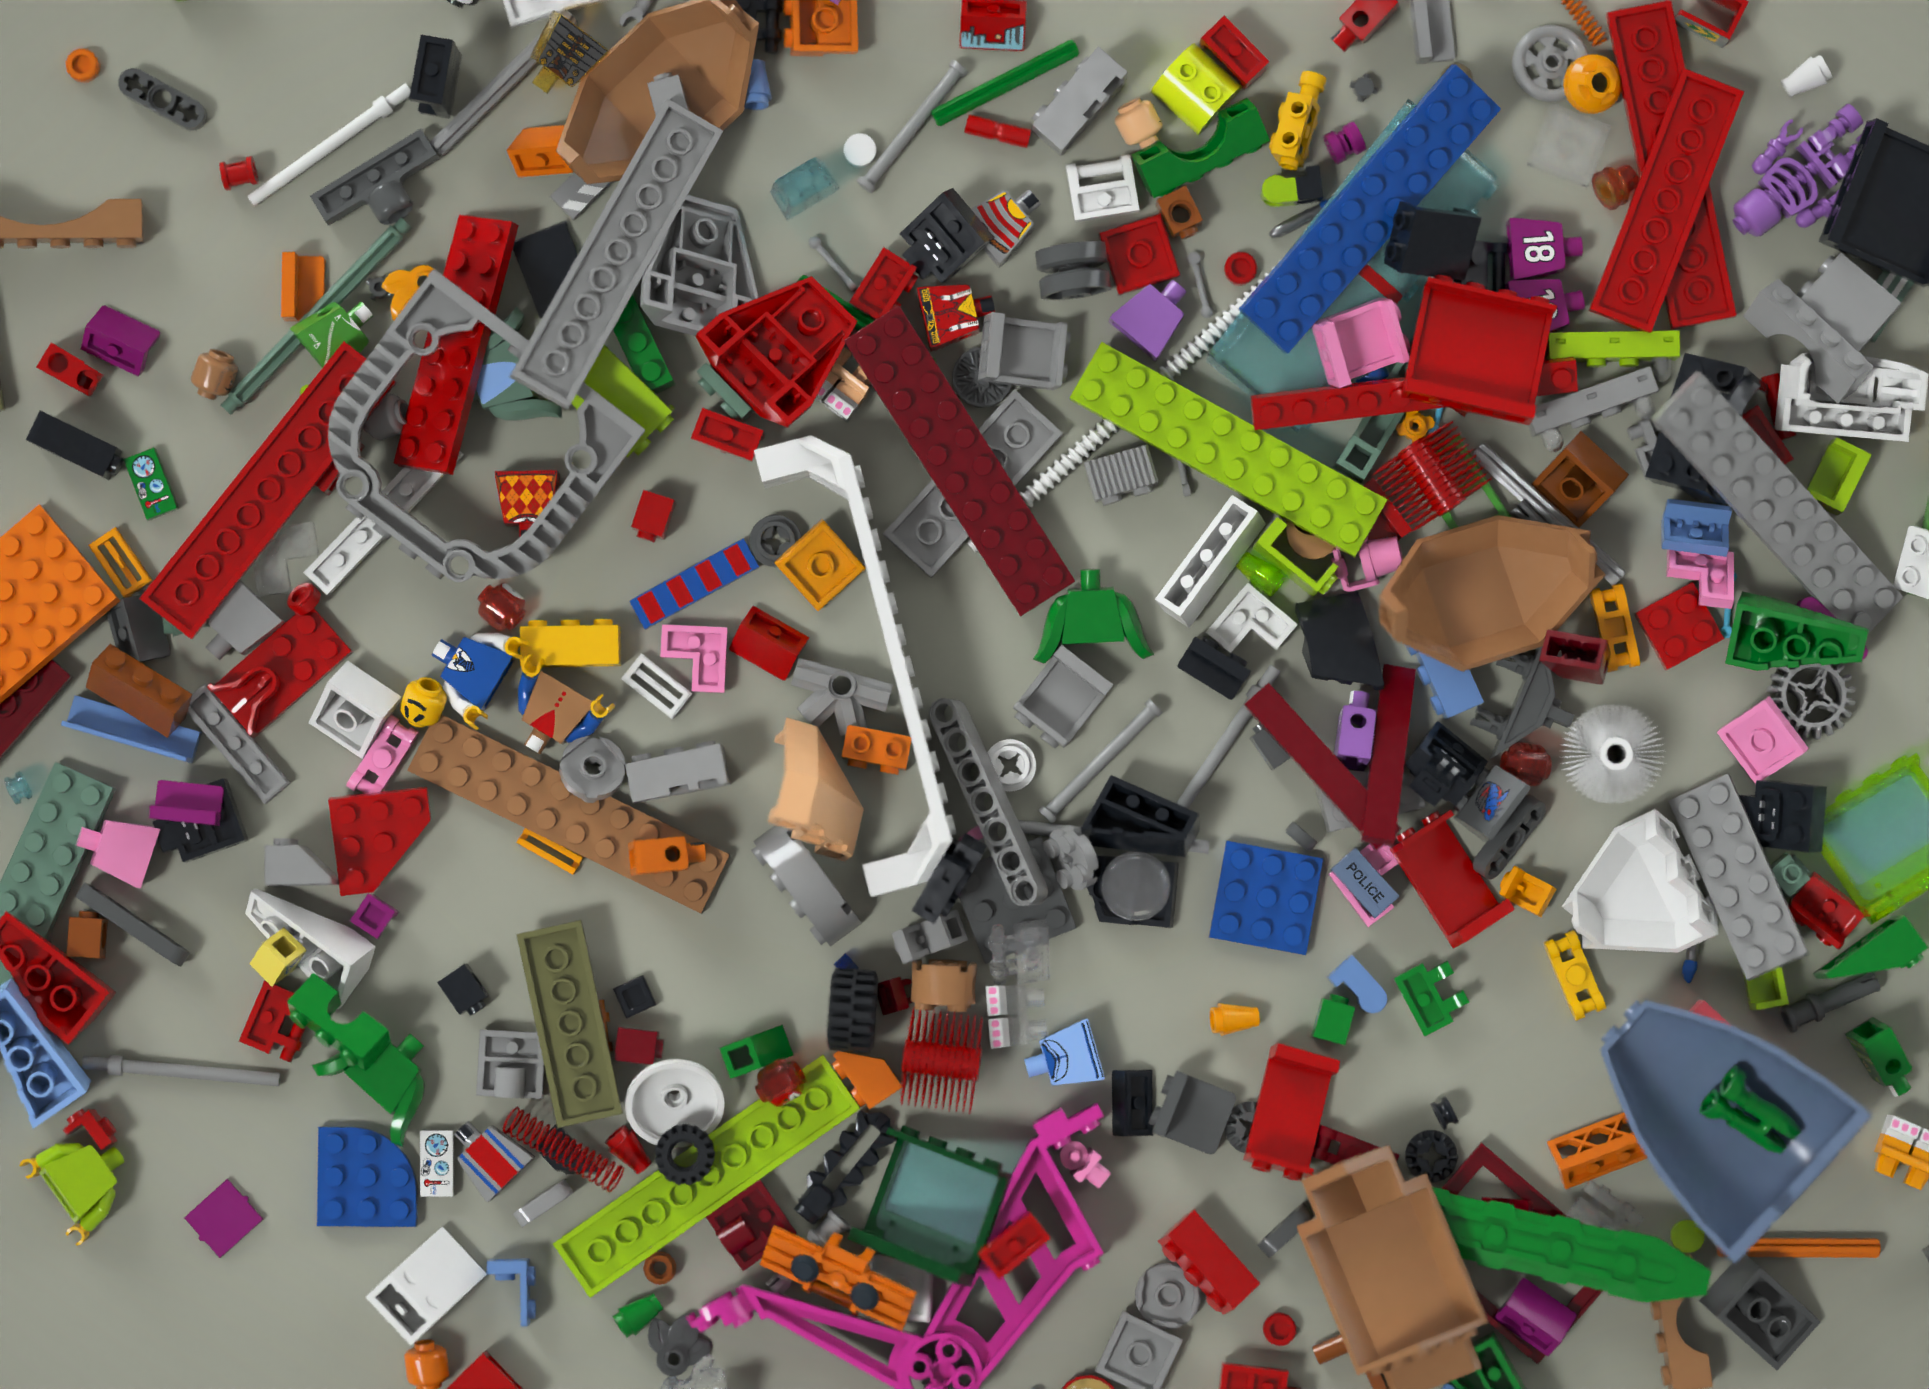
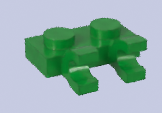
(1423, 998)

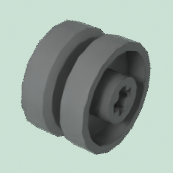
(1073, 270)

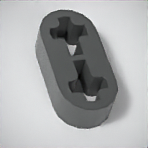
(1285, 1230)

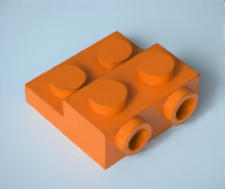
(821, 27)

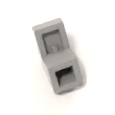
(929, 938)

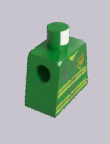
(1881, 1055)

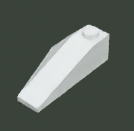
(333, 949)

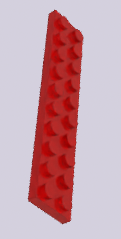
(1649, 67)
(254, 503)

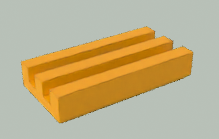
(136, 585)
(571, 869)

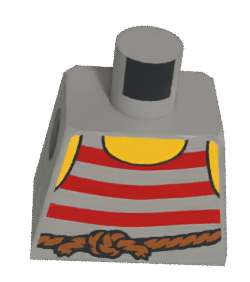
(1006, 222)

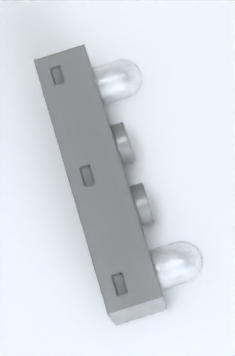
(1598, 399)

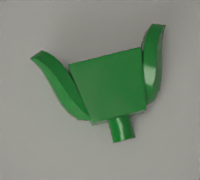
(1091, 616)
(389, 1080)

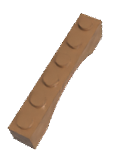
(112, 222)

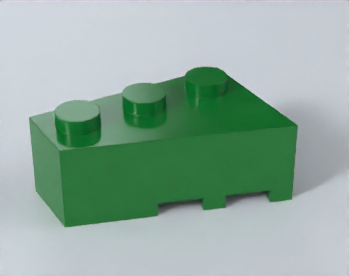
(1496, 1369)

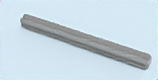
(488, 97)
(1544, 508)

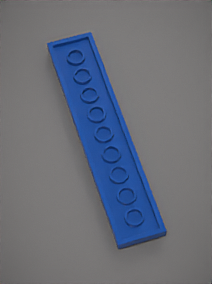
(1364, 211)

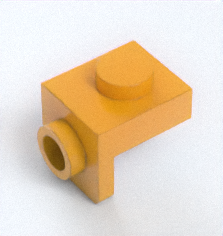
(1526, 891)

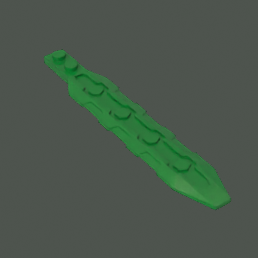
(1570, 1251)

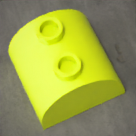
(1195, 88)

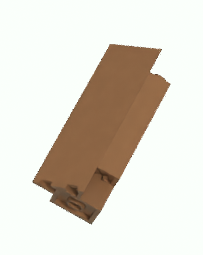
(1391, 1272)

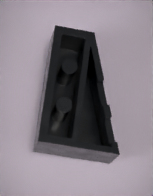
(1140, 821)

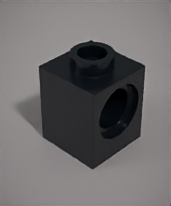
(464, 990)

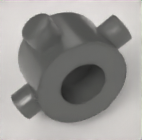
(1363, 87)
(376, 288)

